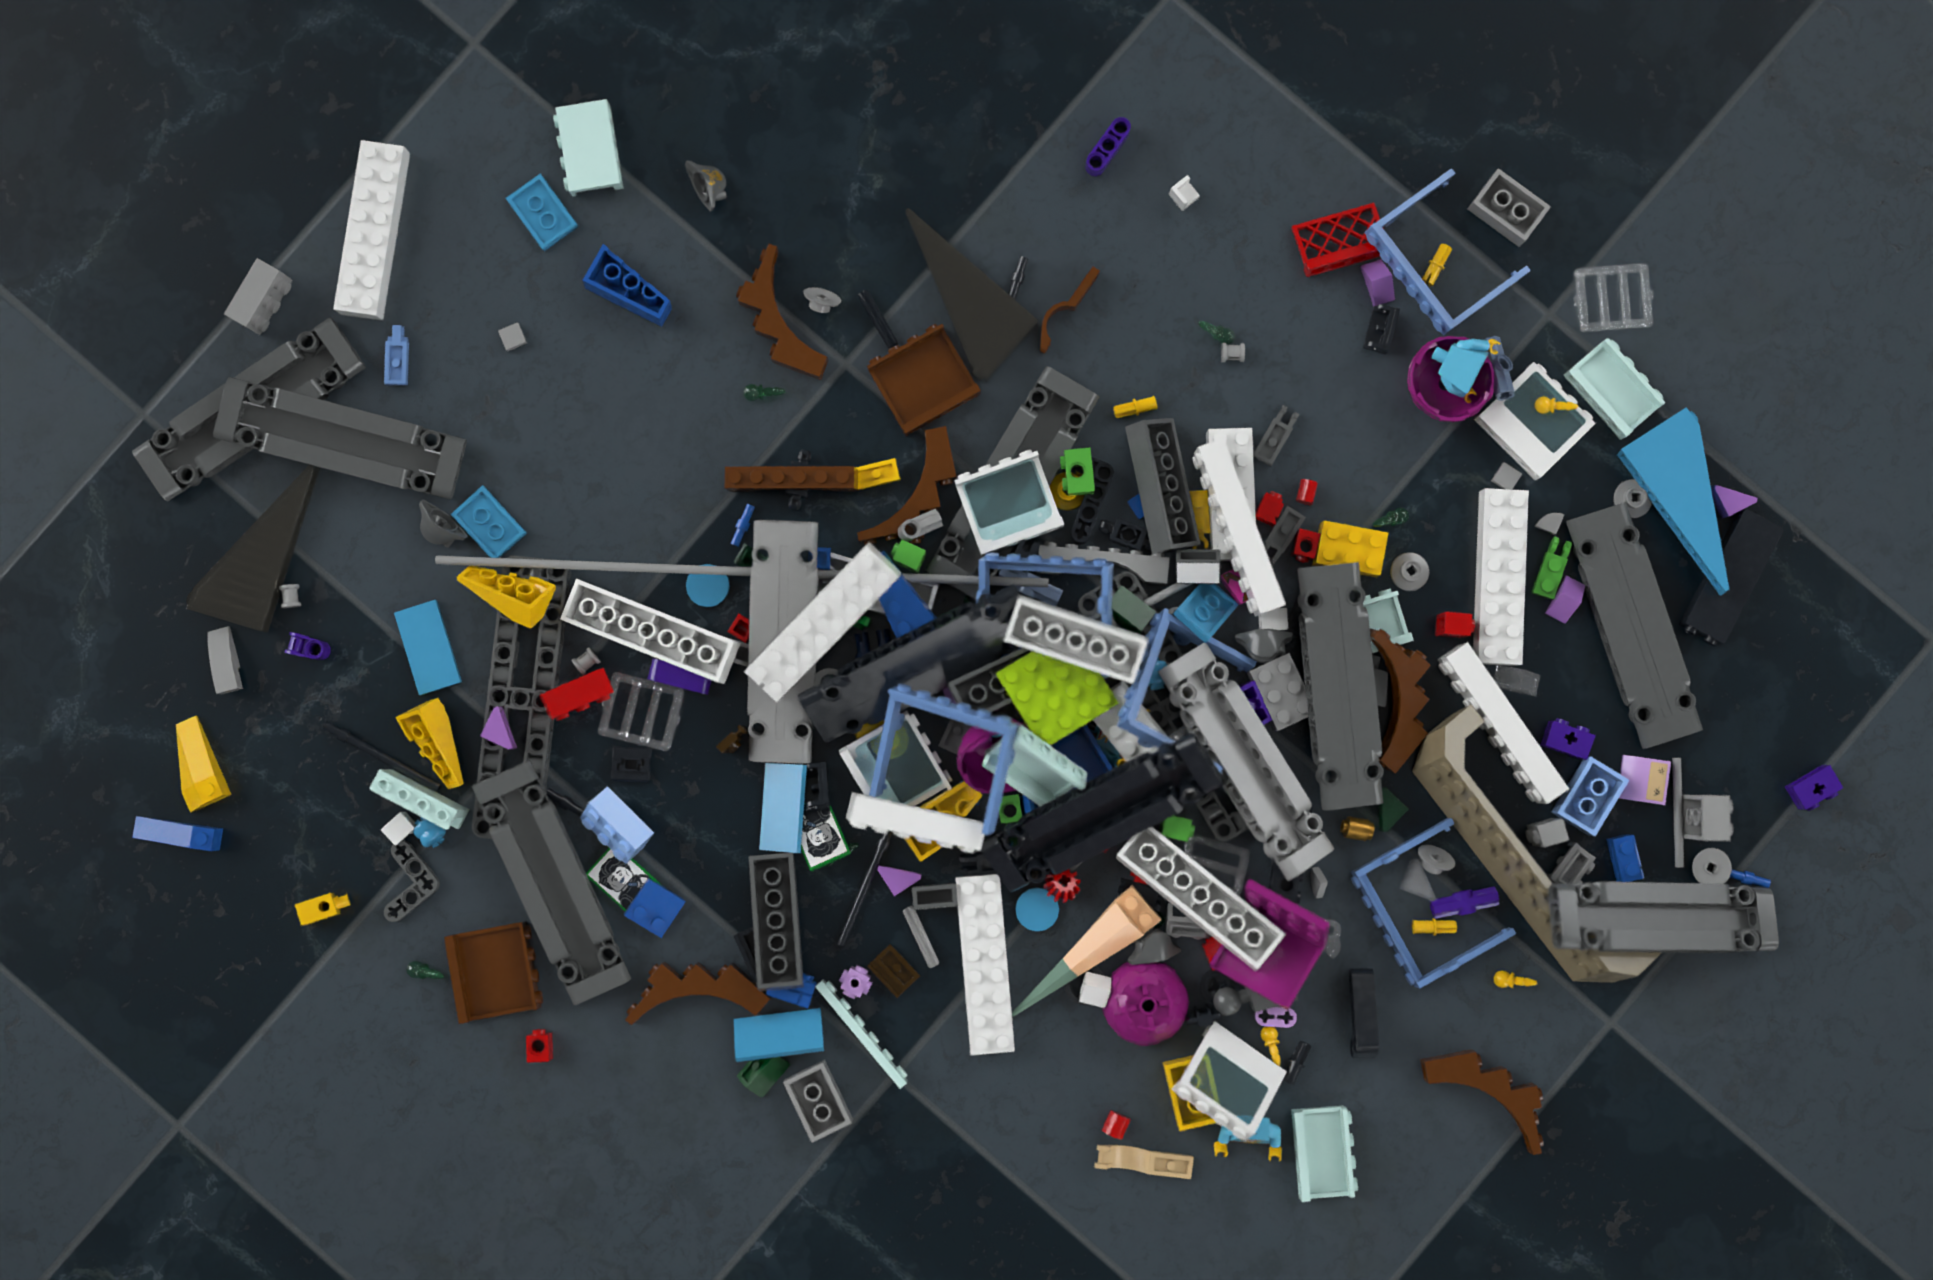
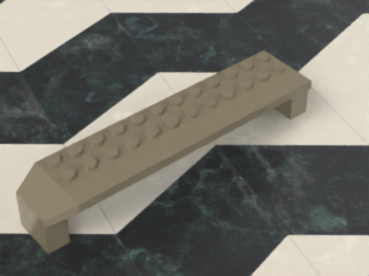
(1443, 775)

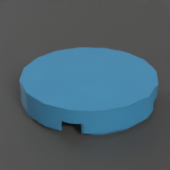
(707, 589)
(1036, 909)

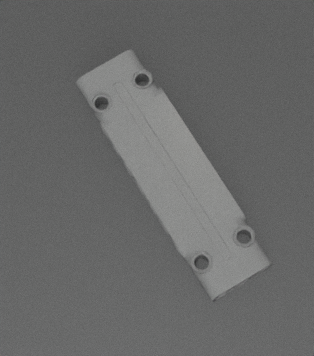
(778, 594)
(1251, 763)

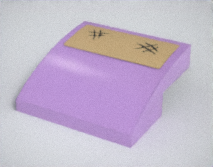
(1646, 778)

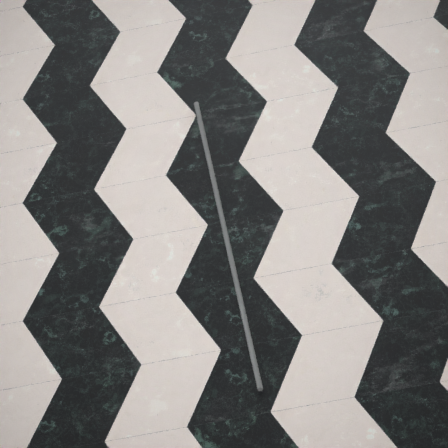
(710, 570)

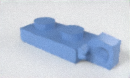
(396, 358)

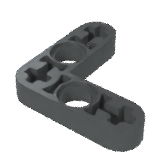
(417, 886)

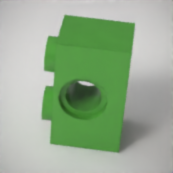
(1082, 459)
(908, 556)
(1177, 828)

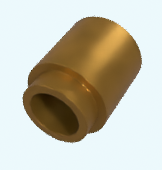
(1357, 828)

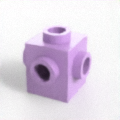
(855, 973)

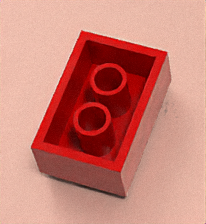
(577, 694)

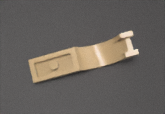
(1145, 1161)

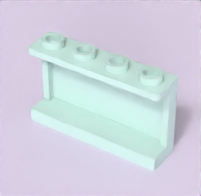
(588, 147)
(1614, 388)
(1386, 614)
(1037, 768)
(419, 799)
(1323, 1152)

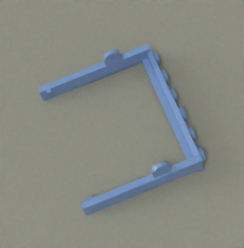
(1406, 273)
(1054, 564)
(1135, 693)
(960, 712)
(1392, 936)

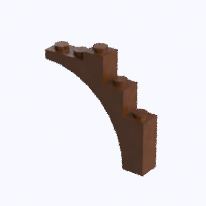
(760, 297)
(937, 469)
(1408, 699)
(668, 984)
(1519, 1100)

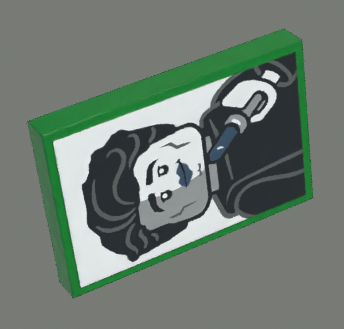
(822, 838)
(619, 879)

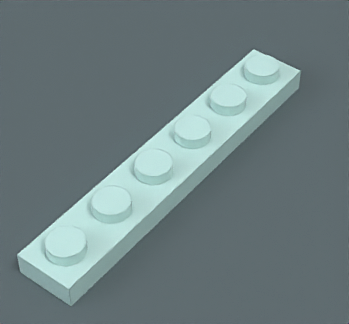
(869, 1040)

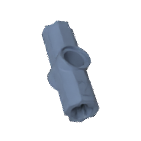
(1502, 366)
(1048, 595)

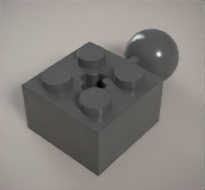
(1229, 1001)

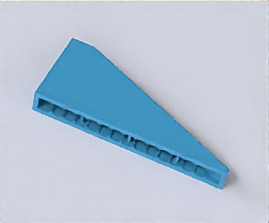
(1675, 475)

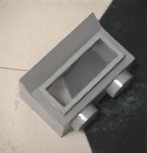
(1572, 866)
(1182, 926)

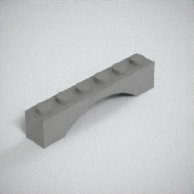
(1147, 568)

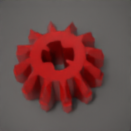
(1057, 890)

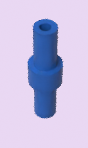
(742, 525)
(1749, 878)

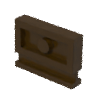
(732, 741)
(893, 970)

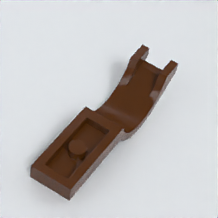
(1067, 305)

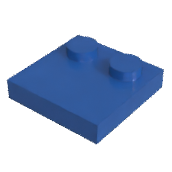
(654, 907)

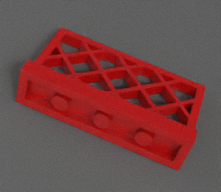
(1340, 258)

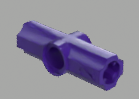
(1464, 902)

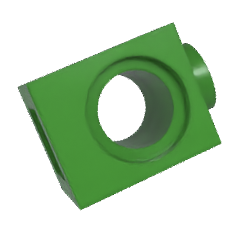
(1010, 800)

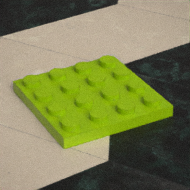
(1055, 694)

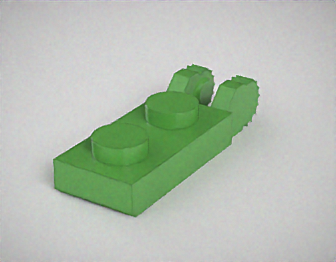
(1551, 570)

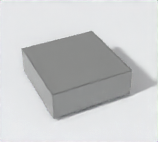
(512, 336)
(1506, 476)

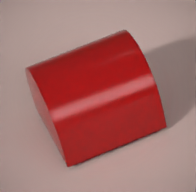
(1306, 491)
(740, 628)
(1116, 1124)

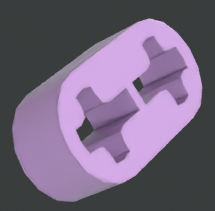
(1276, 1022)

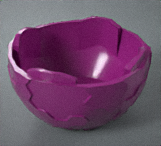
(1441, 404)
(971, 758)
(1140, 982)

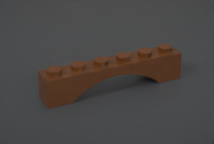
(791, 477)

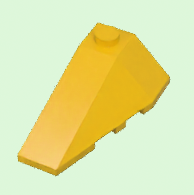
(515, 597)
(432, 732)
(199, 770)
(956, 802)

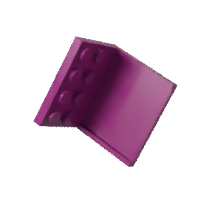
(1290, 961)

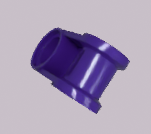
(304, 646)

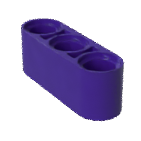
(1112, 137)
(676, 676)

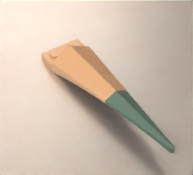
(1115, 929)

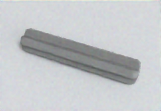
(921, 936)

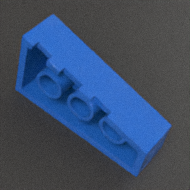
(625, 287)
(904, 605)

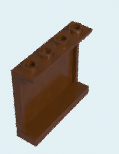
(923, 379)
(493, 971)

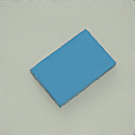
(542, 212)
(488, 523)
(1205, 610)

